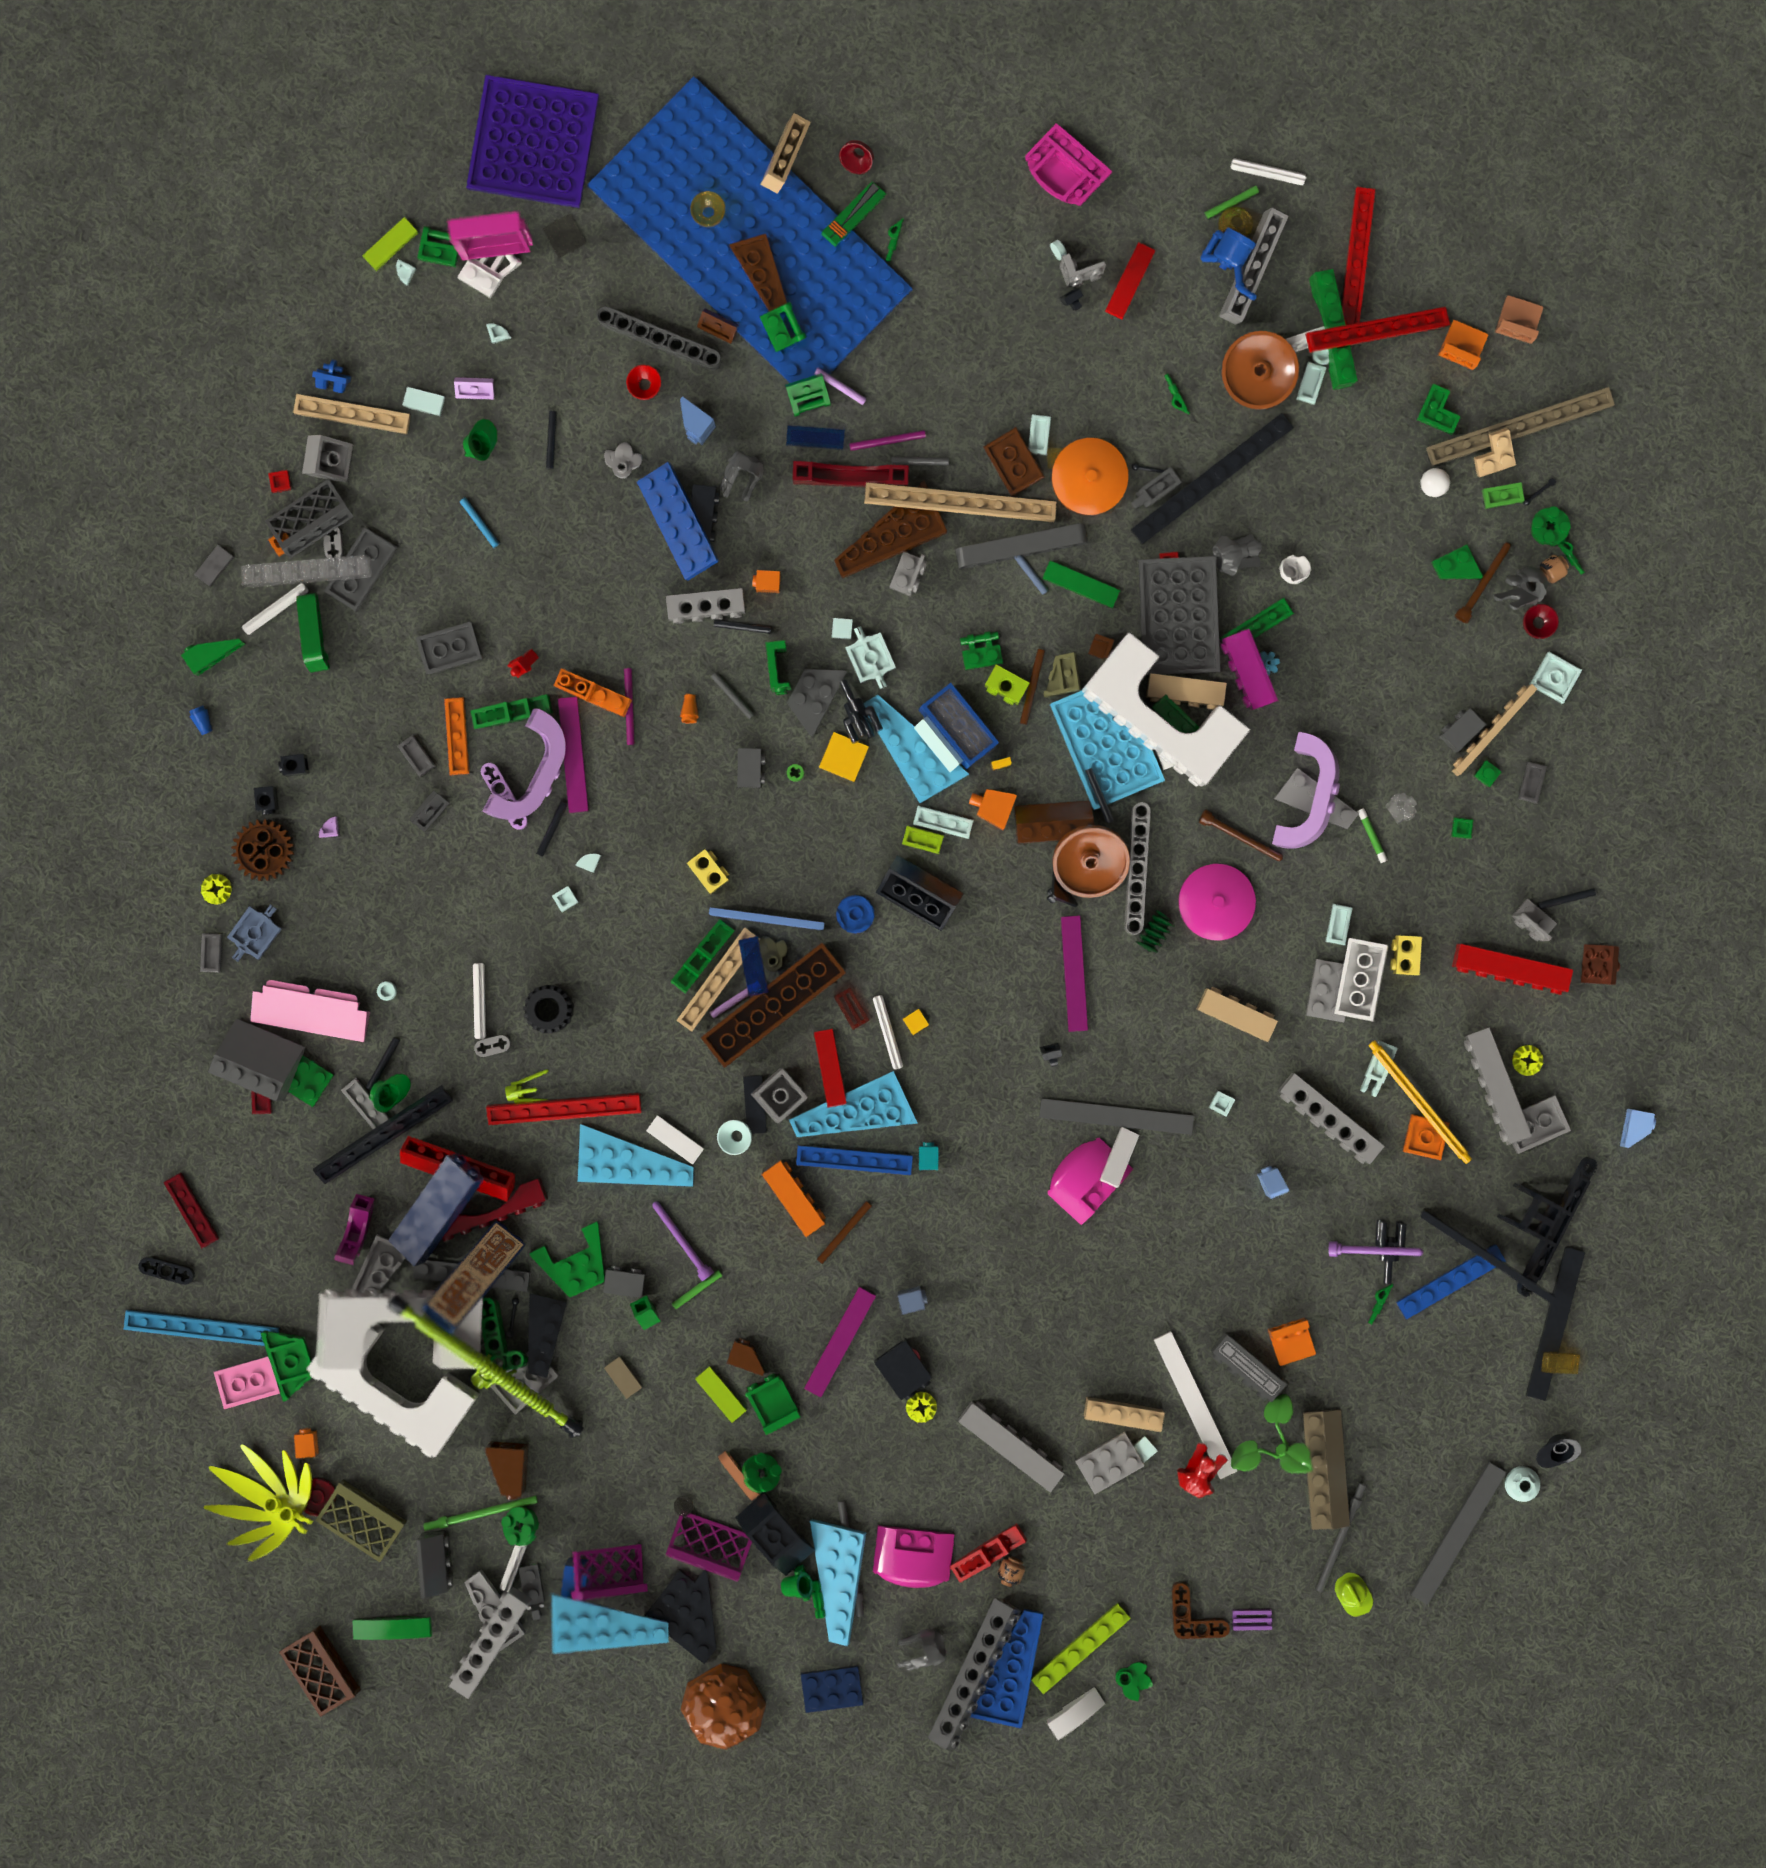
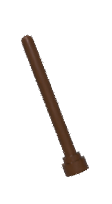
(1464, 613)
(1209, 819)

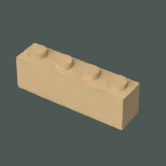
(785, 153)
(1186, 690)
(1237, 1015)
(1124, 1414)

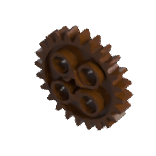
(253, 836)

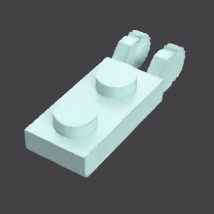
(1376, 1070)

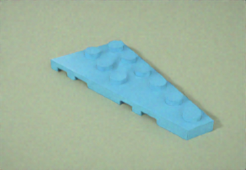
(911, 753)
(867, 1107)
(839, 1567)

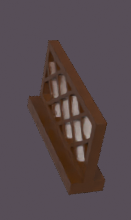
(330, 1660)

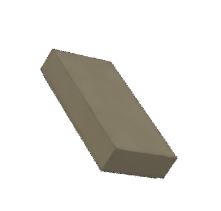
(623, 1377)

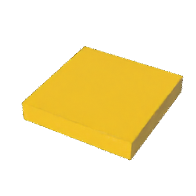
(843, 757)

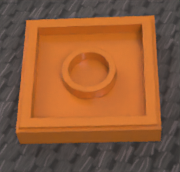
(1423, 1138)

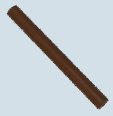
(1032, 686)
(844, 1232)

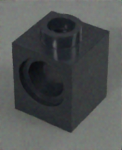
(302, 765)
(260, 793)

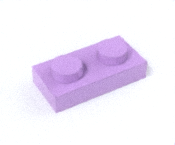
(474, 388)

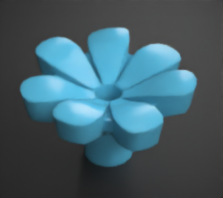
(1272, 662)

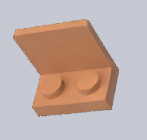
(1519, 319)

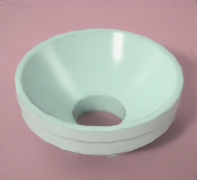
(726, 1141)
(1513, 1481)

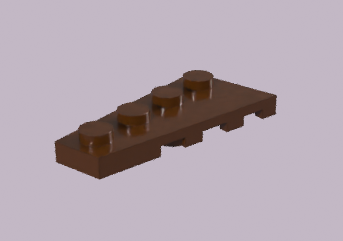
(758, 264)

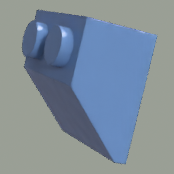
(696, 422)

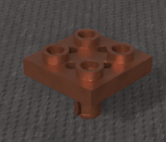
(1604, 964)

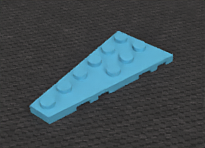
(618, 1161)
(594, 1627)

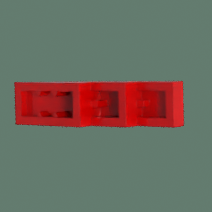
(1130, 281)
(988, 1553)

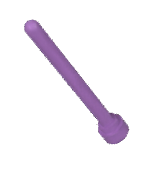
(1337, 1249)
(703, 1270)

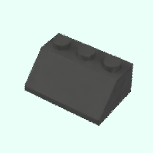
(434, 1563)

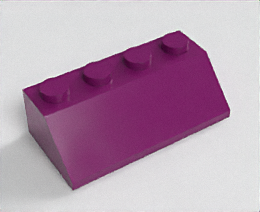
(1249, 670)

